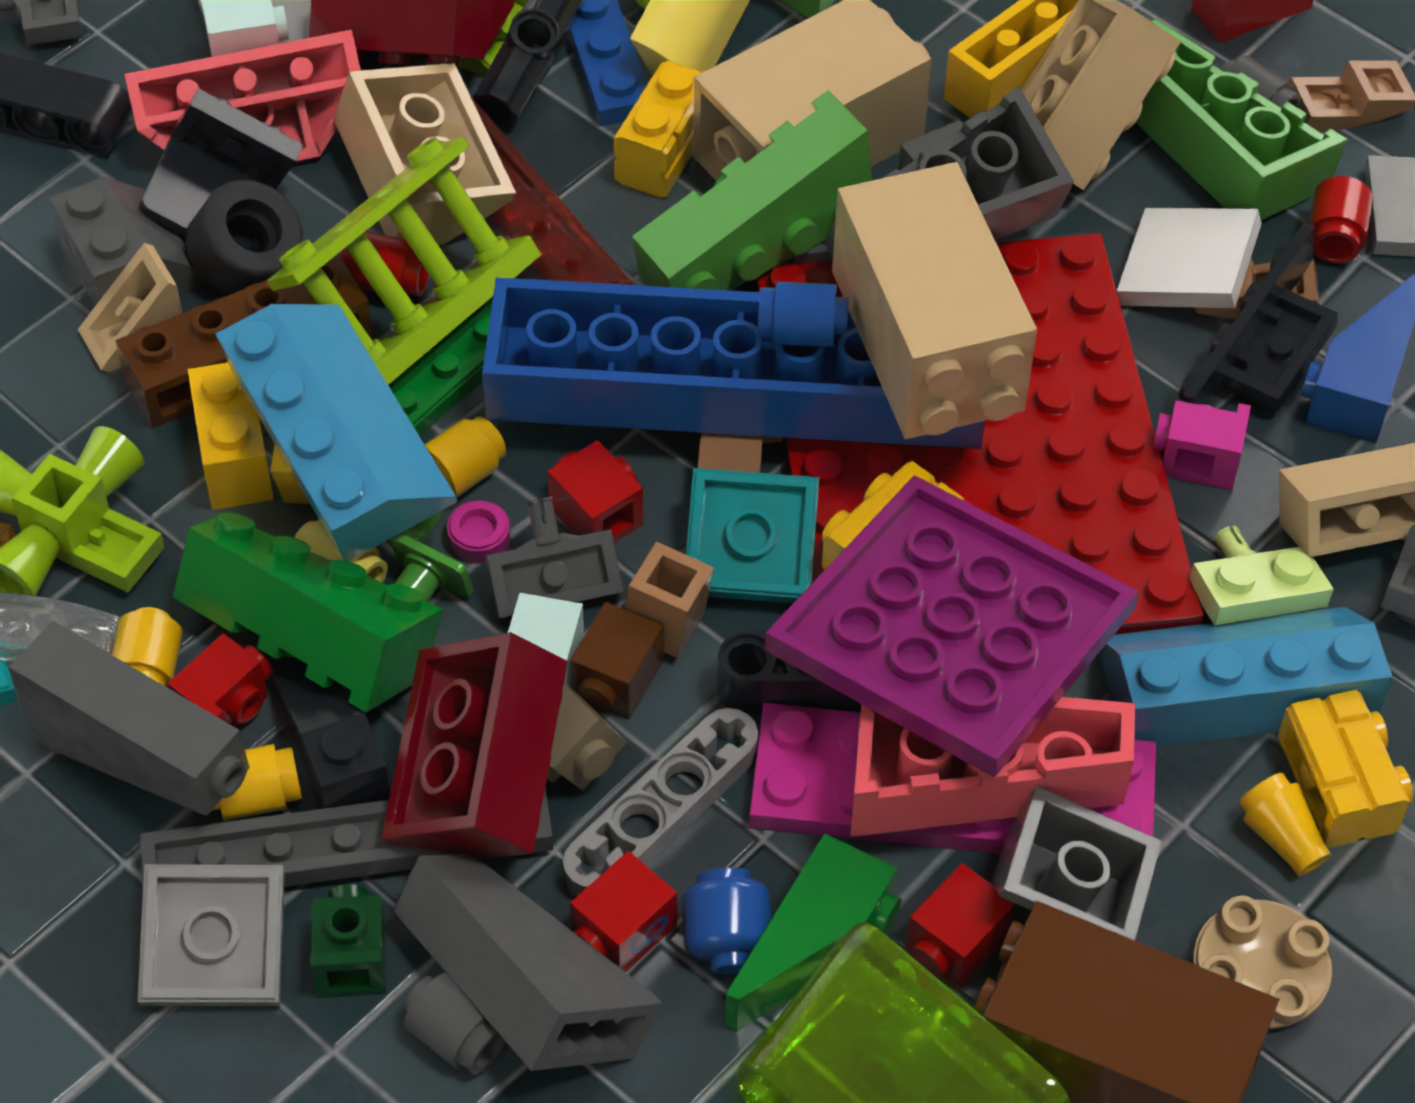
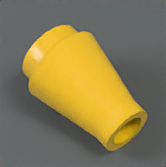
(1285, 823)

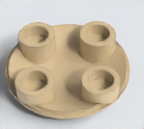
(1269, 951)

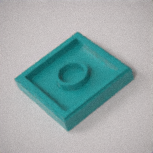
(754, 532)

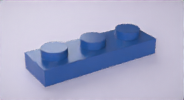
(606, 60)

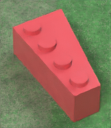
(910, 784)

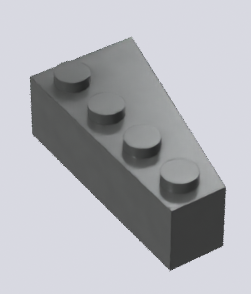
(1006, 165)

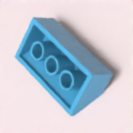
(335, 423)
(1241, 674)

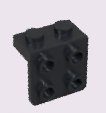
(209, 149)

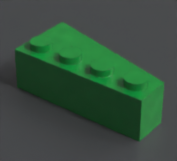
(307, 607)

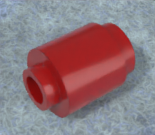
(1341, 218)
(400, 261)

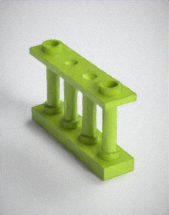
(456, 291)

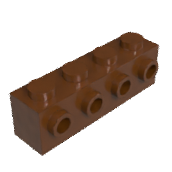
(159, 356)

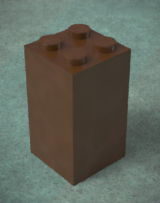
(1123, 1016)

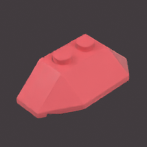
(279, 84)

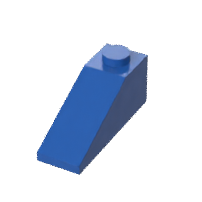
(1362, 367)

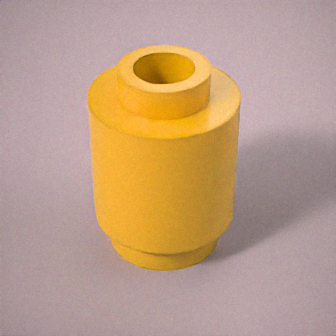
(467, 453)
(149, 643)
(267, 784)

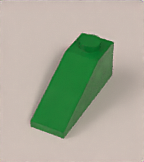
(822, 905)

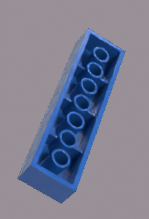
(678, 366)

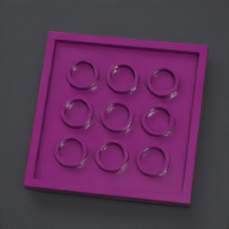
(952, 624)

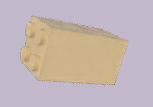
(845, 50)
(933, 300)

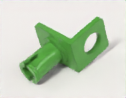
(425, 567)

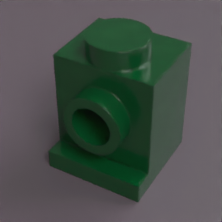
(348, 943)

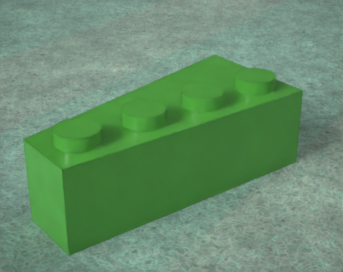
(759, 208)

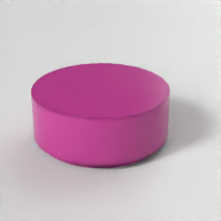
(478, 530)

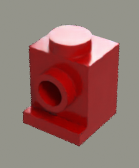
(226, 680)

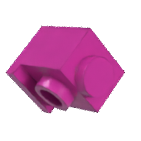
(1202, 443)

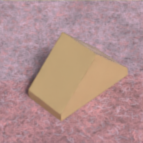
(135, 300)

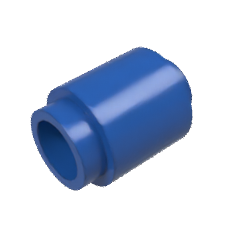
(802, 314)

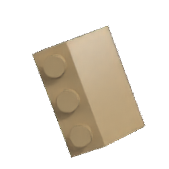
(1096, 80)
(396, 110)

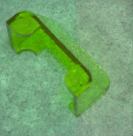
(886, 1032)

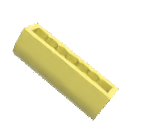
(686, 32)

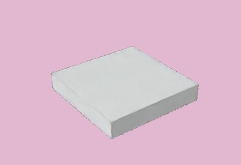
(1189, 257)

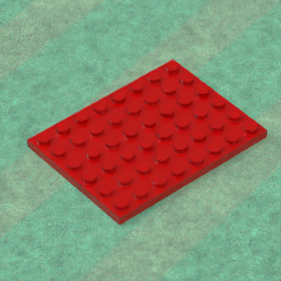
(1067, 467)

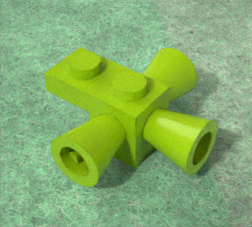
(69, 519)

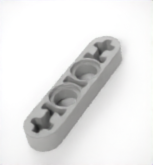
(655, 799)

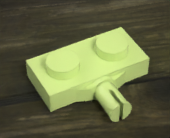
(1257, 584)

